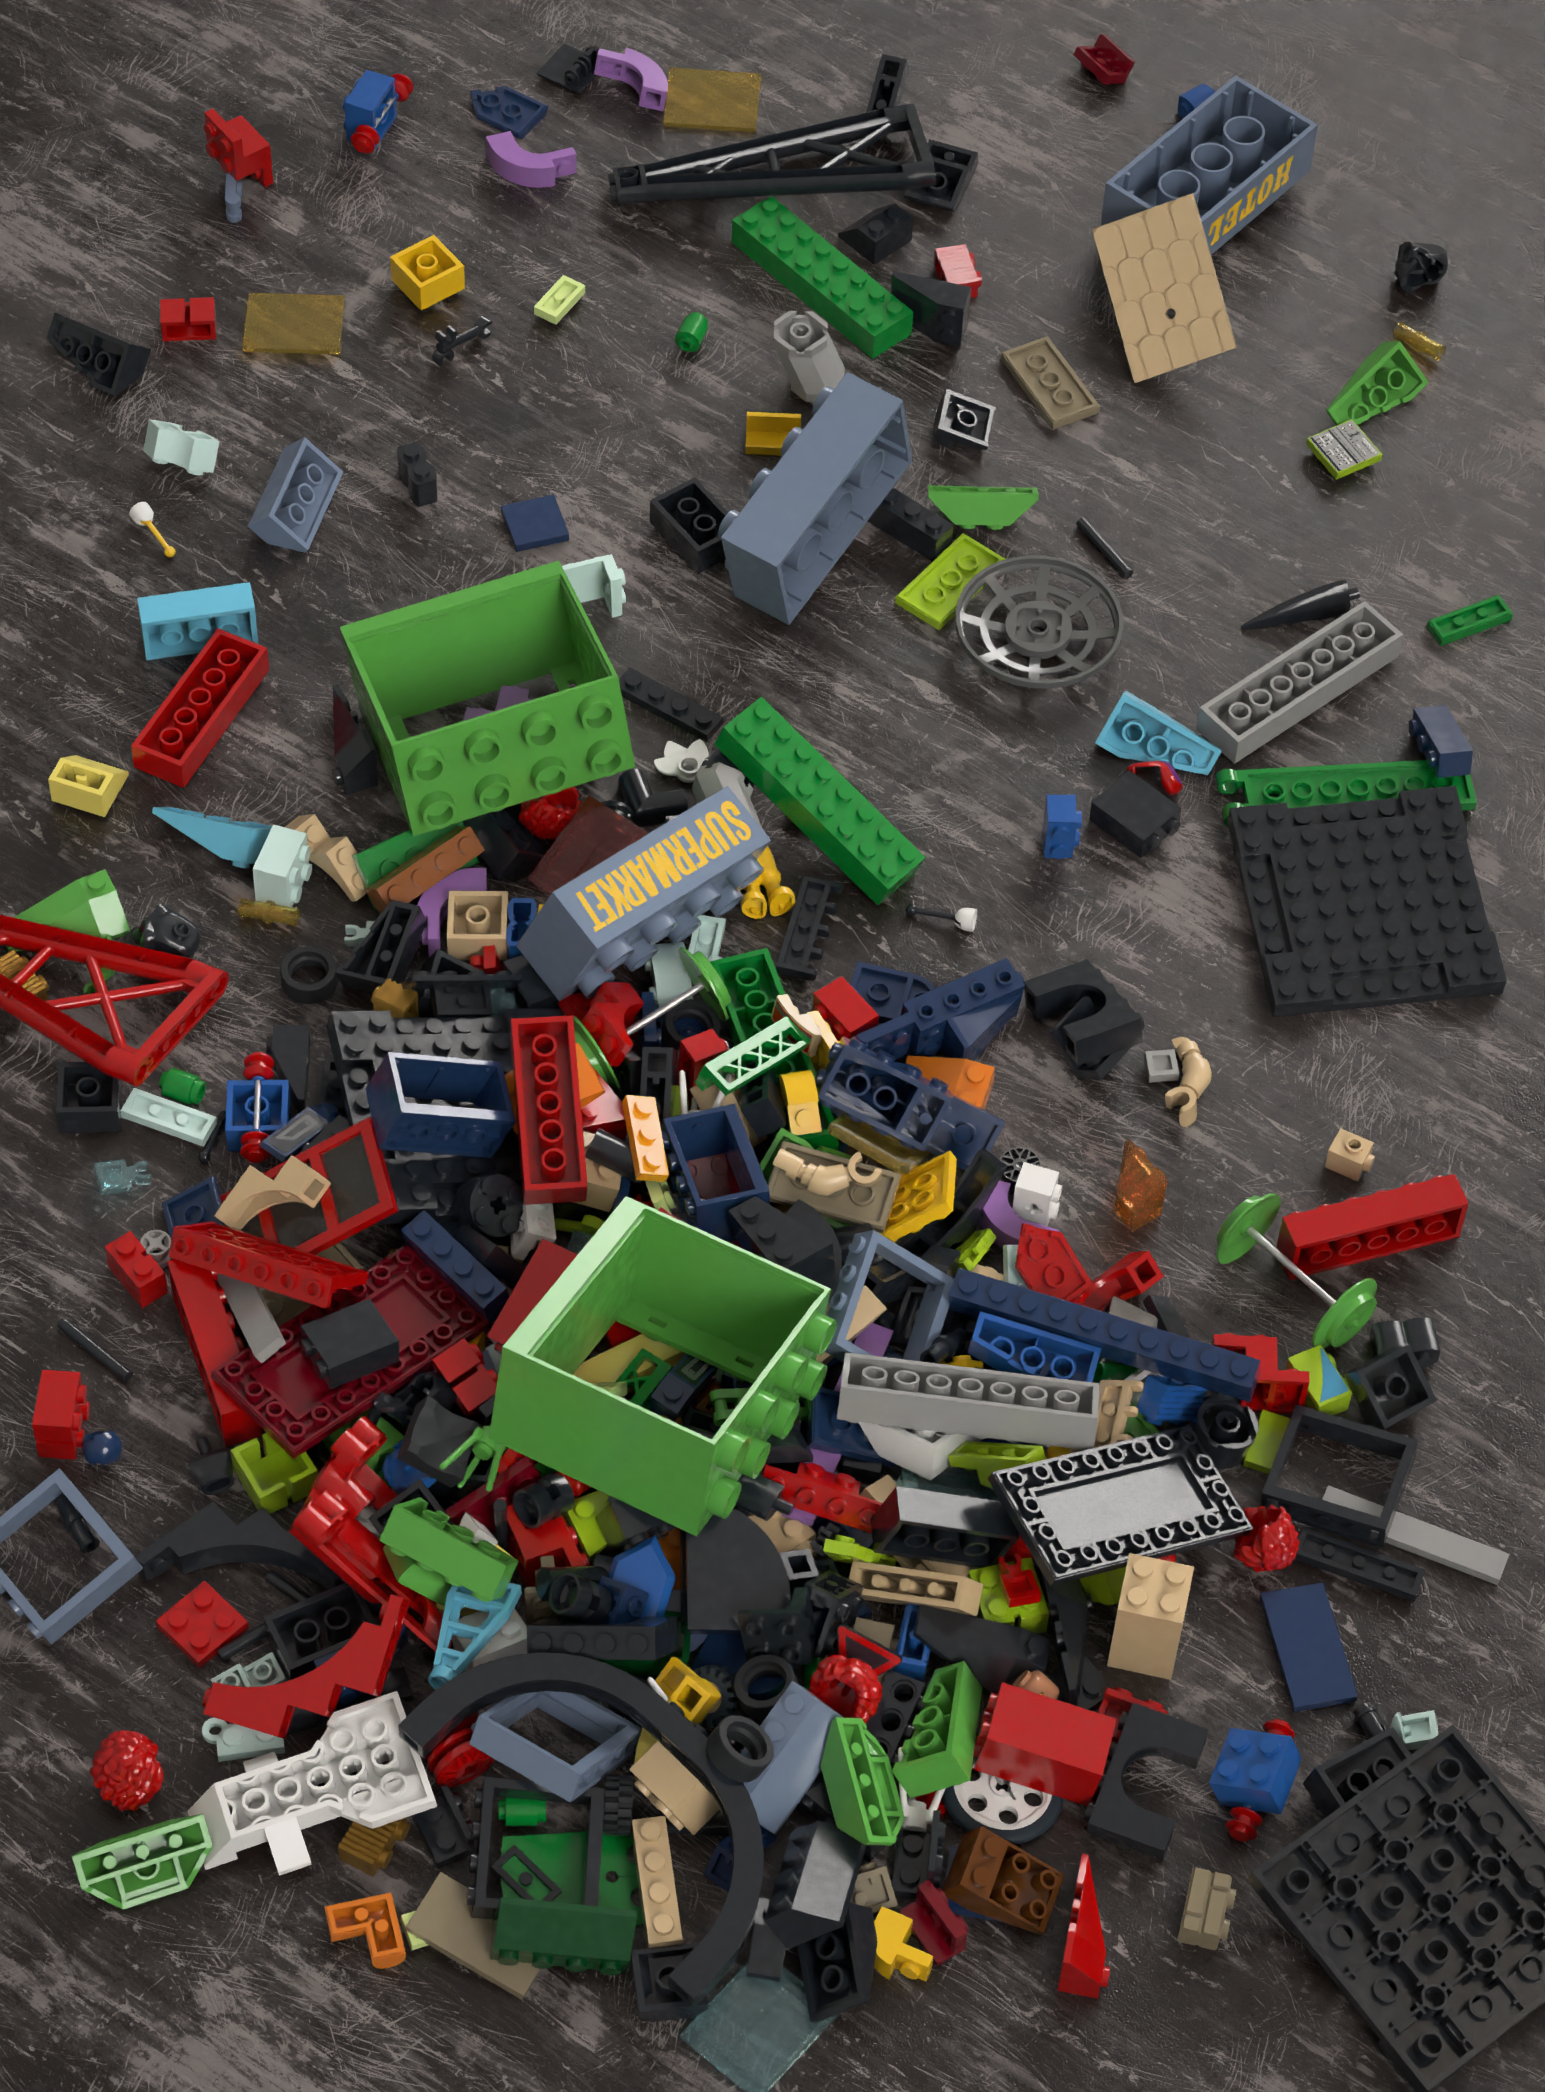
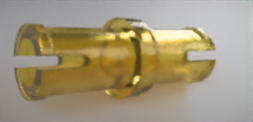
(1419, 341)
(268, 912)

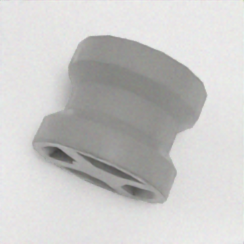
(157, 1241)

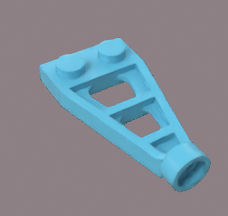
(449, 1662)

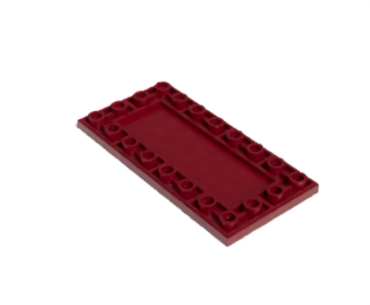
(302, 1409)

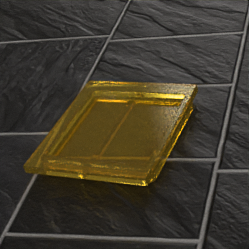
(877, 1146)

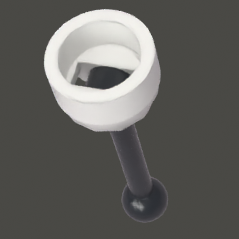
(964, 918)

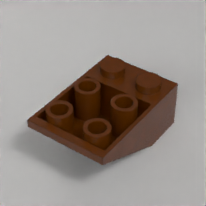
(1002, 1881)

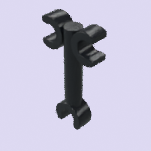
(452, 339)

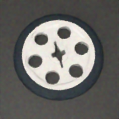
(1030, 1820)

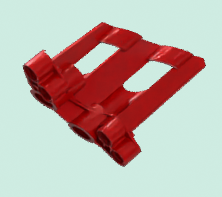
(341, 1542)

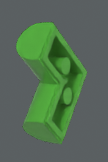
(421, 1581)

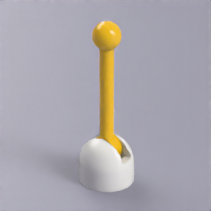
(143, 516)

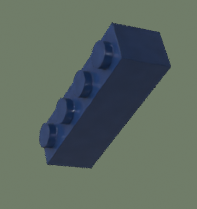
(456, 1265)

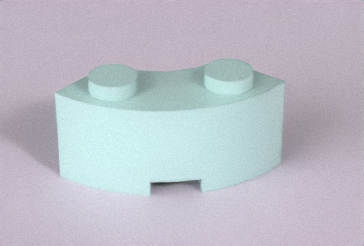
(188, 449)
(667, 973)

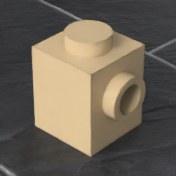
(1350, 1155)

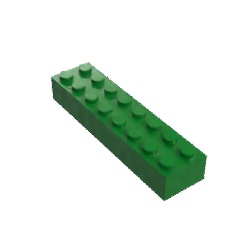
(822, 277)
(819, 800)
(753, 992)

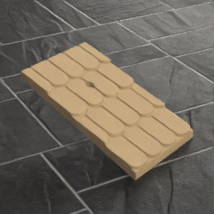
(1158, 265)

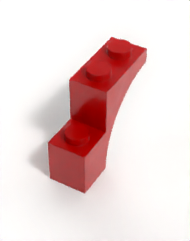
(610, 1011)

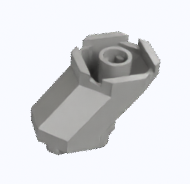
(807, 353)
(717, 777)

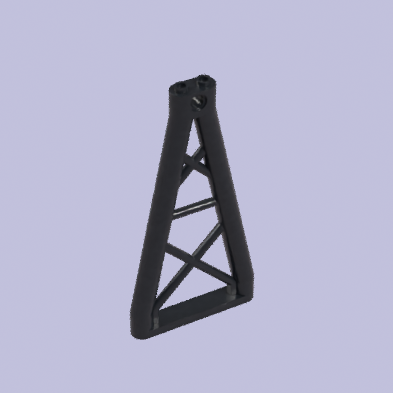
(705, 175)

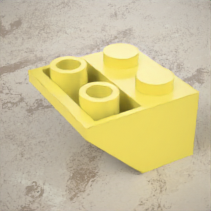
(86, 784)

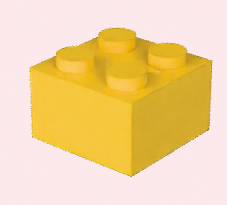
(427, 272)

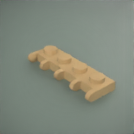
(1114, 1409)

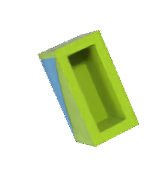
(1327, 1388)

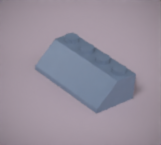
(296, 497)
(799, 1735)

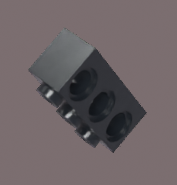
(892, 1710)

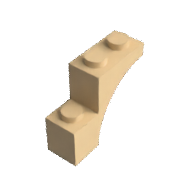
(331, 855)
(258, 1192)

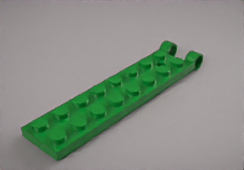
(1336, 784)

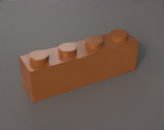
(426, 868)

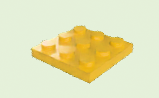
(923, 1197)

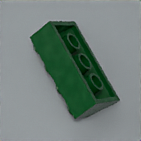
(562, 1935)

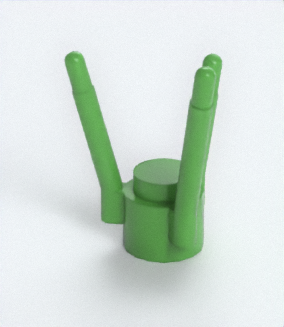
(483, 1449)

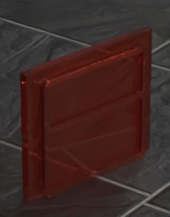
(585, 842)

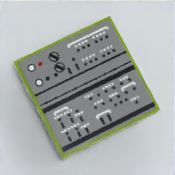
(1344, 449)

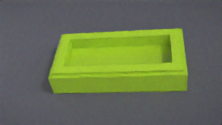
(1267, 1442)

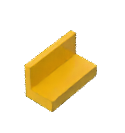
(768, 431)

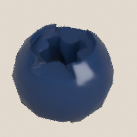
(102, 1447)

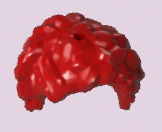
(550, 813)
(1270, 1543)
(847, 1686)
(127, 1770)

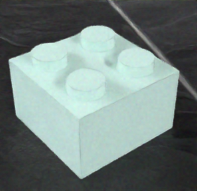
(282, 867)

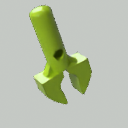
(589, 1225)

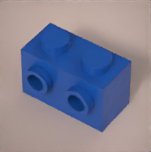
(1060, 826)

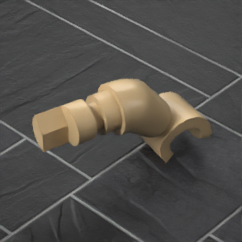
(1195, 1080)
(823, 1179)

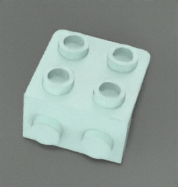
(598, 579)

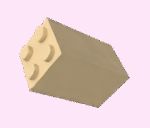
(1150, 1616)

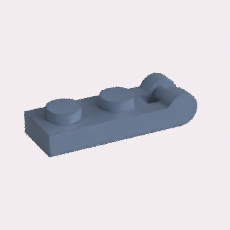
(233, 196)

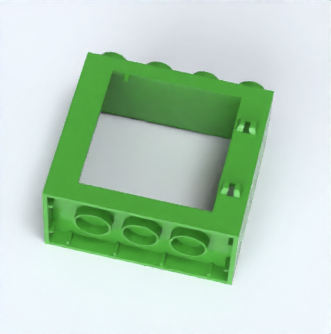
(471, 647)
(692, 1296)

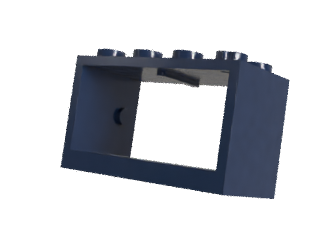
(437, 1127)
(705, 1135)

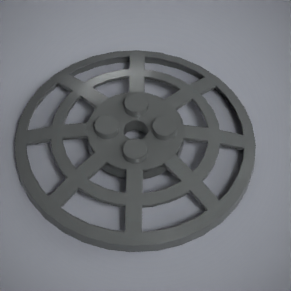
(1039, 614)

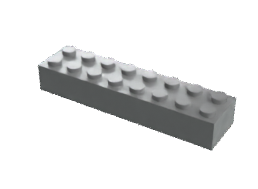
(1299, 682)
(969, 1401)

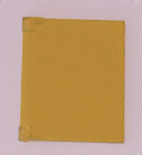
(712, 99)
(294, 323)

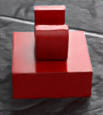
(489, 962)

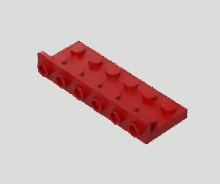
(263, 1262)

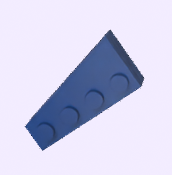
(1031, 1351)

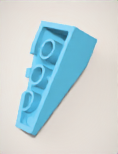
(1147, 734)
(228, 840)

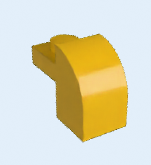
(801, 1102)
(687, 1690)
(892, 1948)

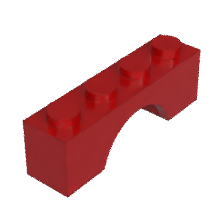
(1123, 1280)

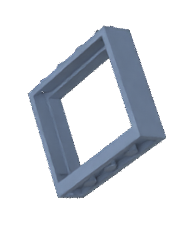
(851, 1282)
(93, 1593)
(613, 1732)

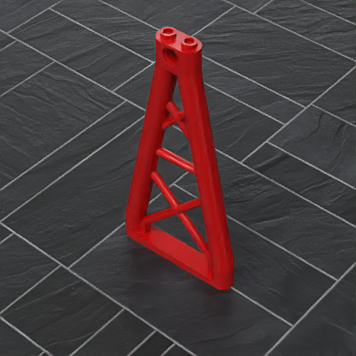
(117, 1060)

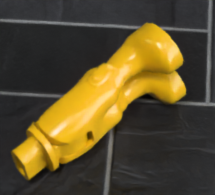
(779, 897)

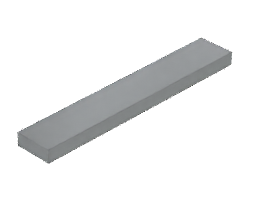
(252, 1317)
(1431, 1540)

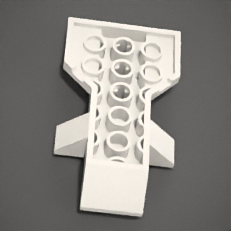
(283, 1796)

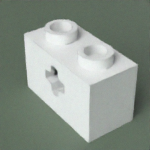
(1037, 1194)

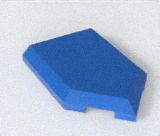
(648, 1571)

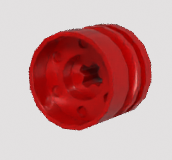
(455, 1759)

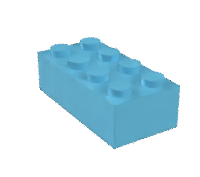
(187, 620)

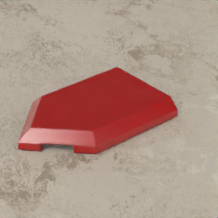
(1050, 1264)

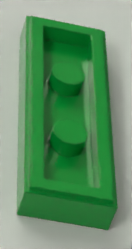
(1469, 620)

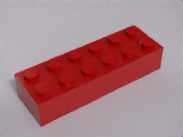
(200, 708)
(548, 1110)
(1373, 1225)
(212, 1343)

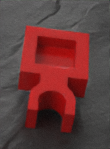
(1017, 1585)

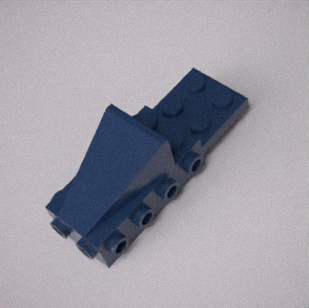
(957, 1016)
(904, 1103)

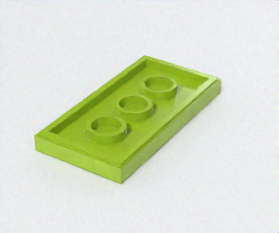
(938, 587)

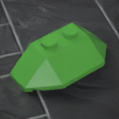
(982, 505)
(861, 1784)
(145, 1862)

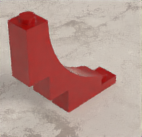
(358, 1666)

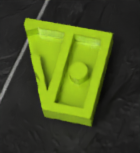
(974, 1248)
(846, 1550)

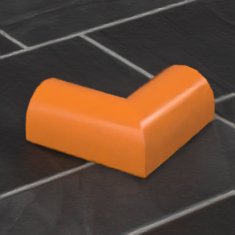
(370, 1917)

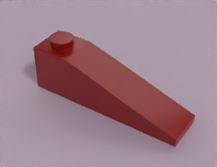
(1085, 1948)

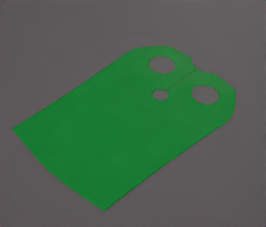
(562, 1860)

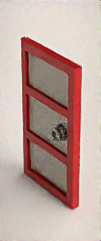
(354, 1200)

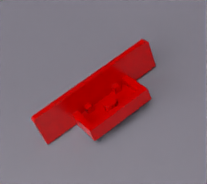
(825, 1494)

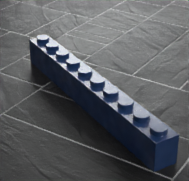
(1118, 1337)

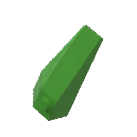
(83, 906)

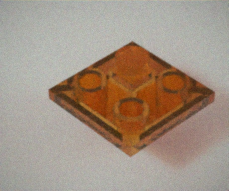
(1139, 1188)

